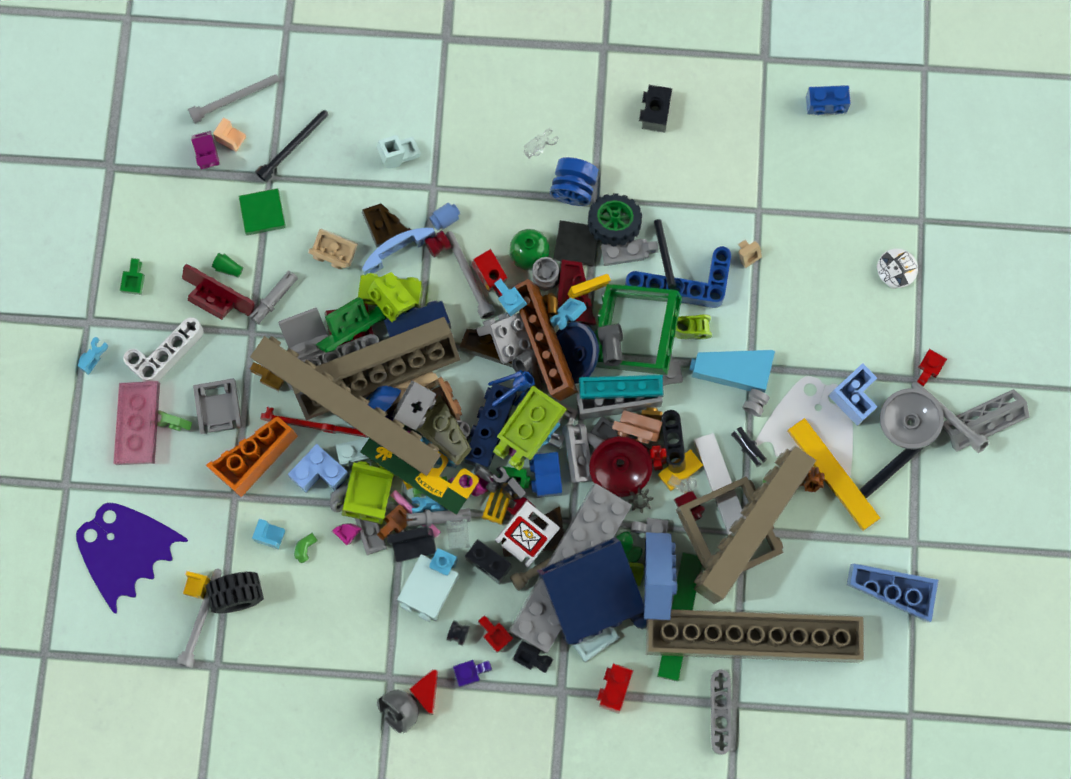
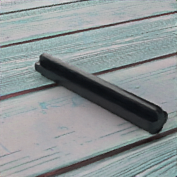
(888, 471)

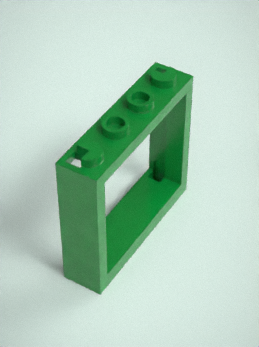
(668, 332)

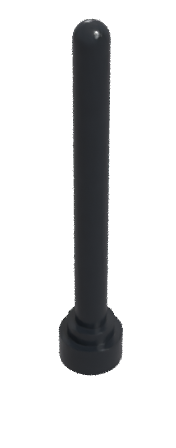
(265, 172)

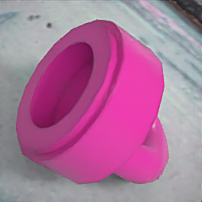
(480, 487)

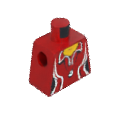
(487, 265)

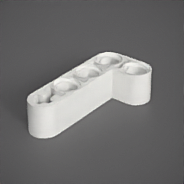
(166, 348)

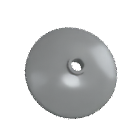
(914, 406)

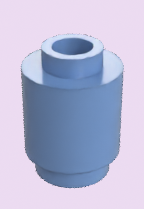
(444, 216)

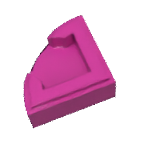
(346, 532)

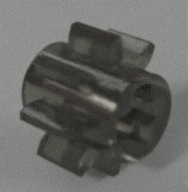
(645, 502)

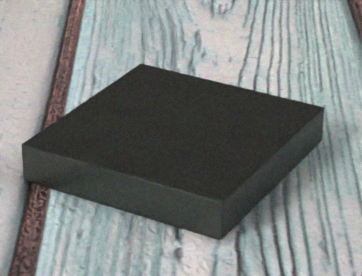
(575, 243)

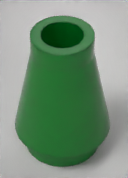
(224, 264)

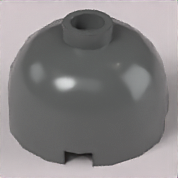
(400, 709)

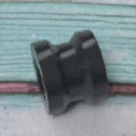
(458, 633)

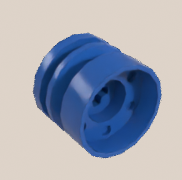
(574, 181)

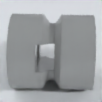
(545, 273)

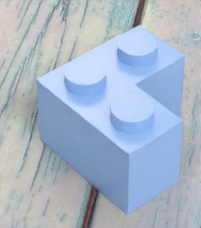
(851, 395)
(318, 465)

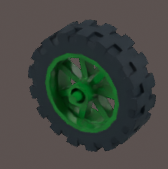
(614, 206)

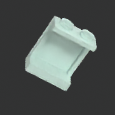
(426, 589)

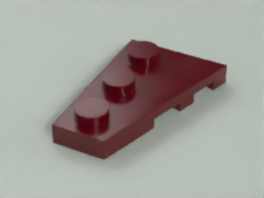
(571, 274)

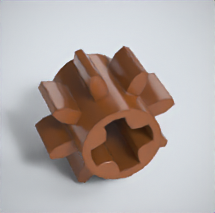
(813, 480)

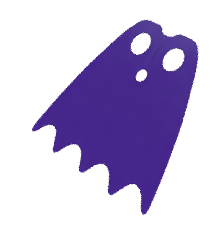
(130, 555)

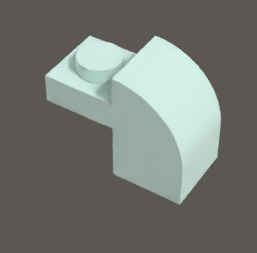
(397, 151)

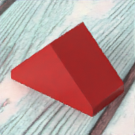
(425, 691)

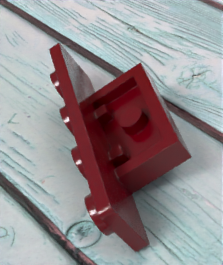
(213, 295)

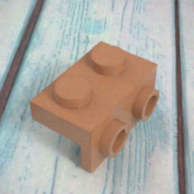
(641, 426)

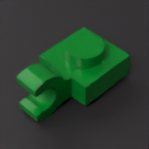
(133, 281)

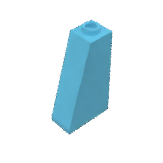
(734, 368)

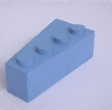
(659, 575)
(901, 590)

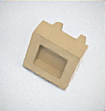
(749, 253)

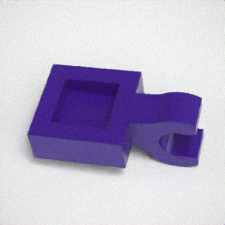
(469, 673)

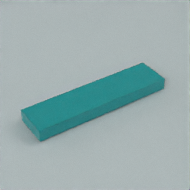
(621, 387)

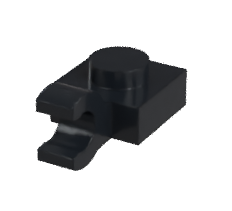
(509, 486)
(529, 656)

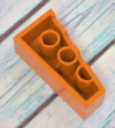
(253, 456)

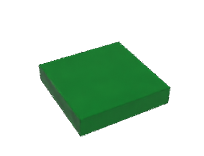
(262, 211)

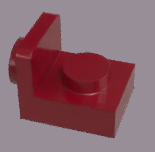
(686, 498)

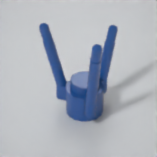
(522, 382)

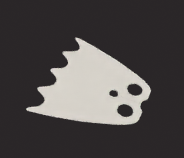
(830, 423)

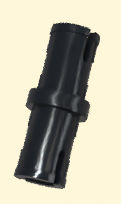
(749, 446)

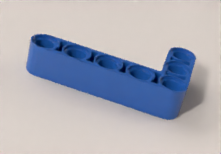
(686, 286)

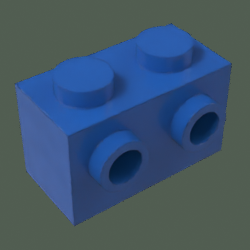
(828, 100)

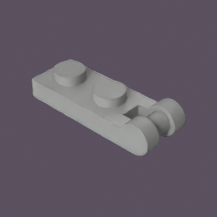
(577, 452)

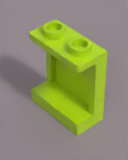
(367, 492)

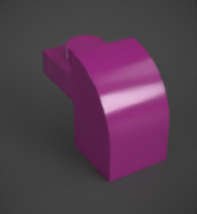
(205, 150)

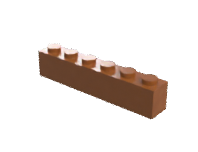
(545, 342)

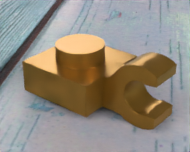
(267, 377)

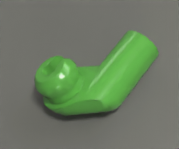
(302, 546)

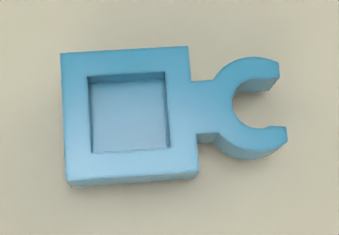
(568, 311)

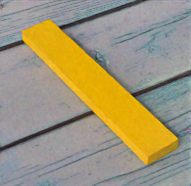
(834, 474)

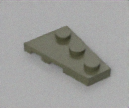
(445, 432)

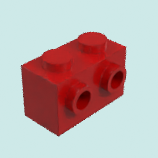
(615, 689)

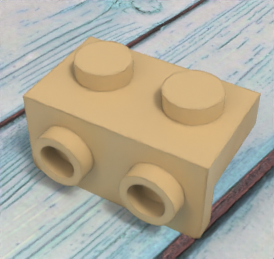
(333, 249)

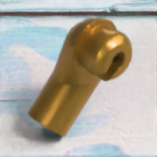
(552, 304)

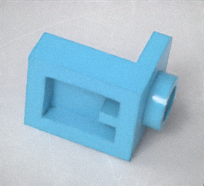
(443, 562)

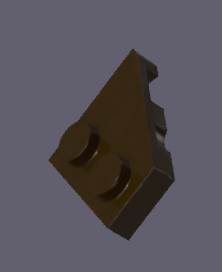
(382, 224)

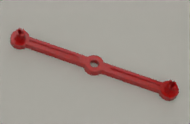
(328, 428)

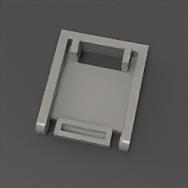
(219, 410)

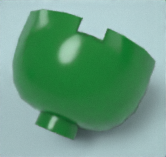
(528, 247)

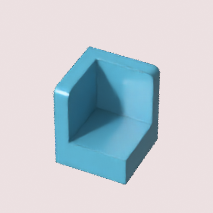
(268, 534)

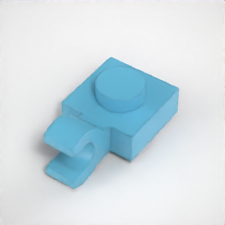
(510, 299)
(92, 357)
(426, 503)

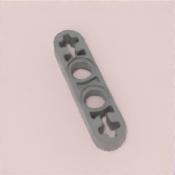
(721, 711)

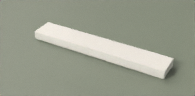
(718, 477)

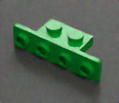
(348, 322)

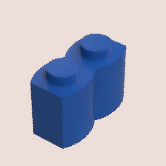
(547, 475)

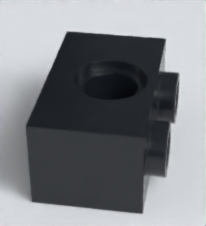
(658, 97)
(488, 561)

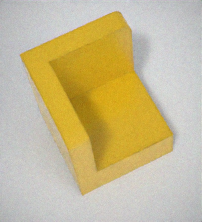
(196, 585)

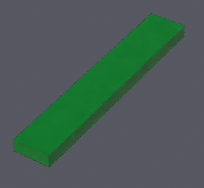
(683, 600)

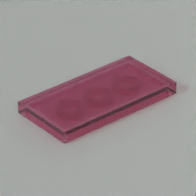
(136, 423)

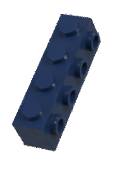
(490, 423)

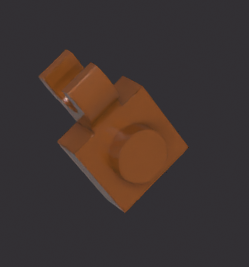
(395, 521)

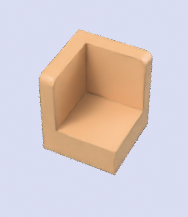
(228, 136)

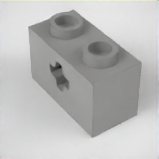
(414, 394)

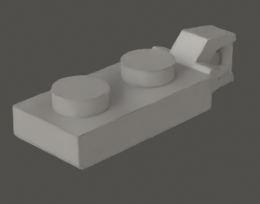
(631, 252)

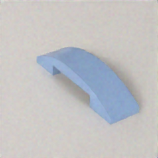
(394, 244)

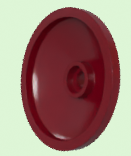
(625, 477)

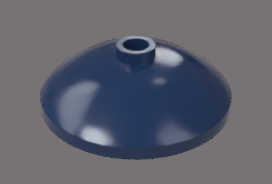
(579, 349)

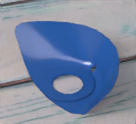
(383, 397)

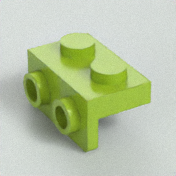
(390, 296)

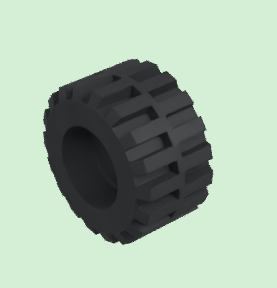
(234, 592)

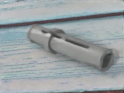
(267, 305)
(438, 517)

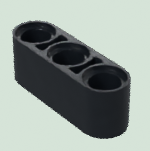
(673, 432)

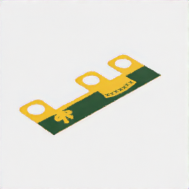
(448, 495)

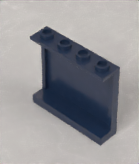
(592, 590)

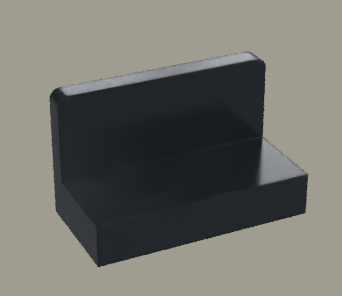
(412, 543)

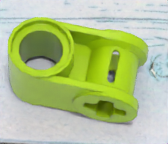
(697, 327)

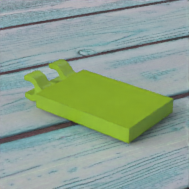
(529, 427)

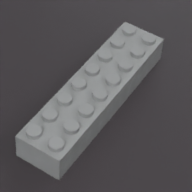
(592, 524)

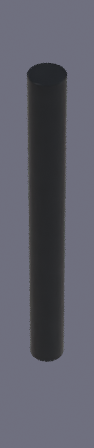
(664, 254)

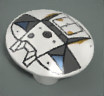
(897, 268)

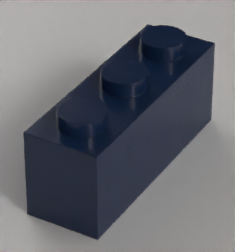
(416, 317)

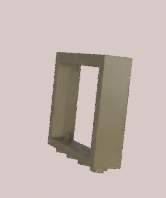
(696, 537)

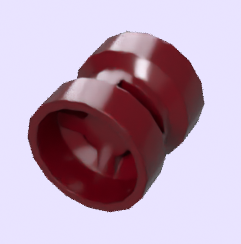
(437, 244)

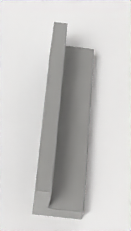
(989, 421)

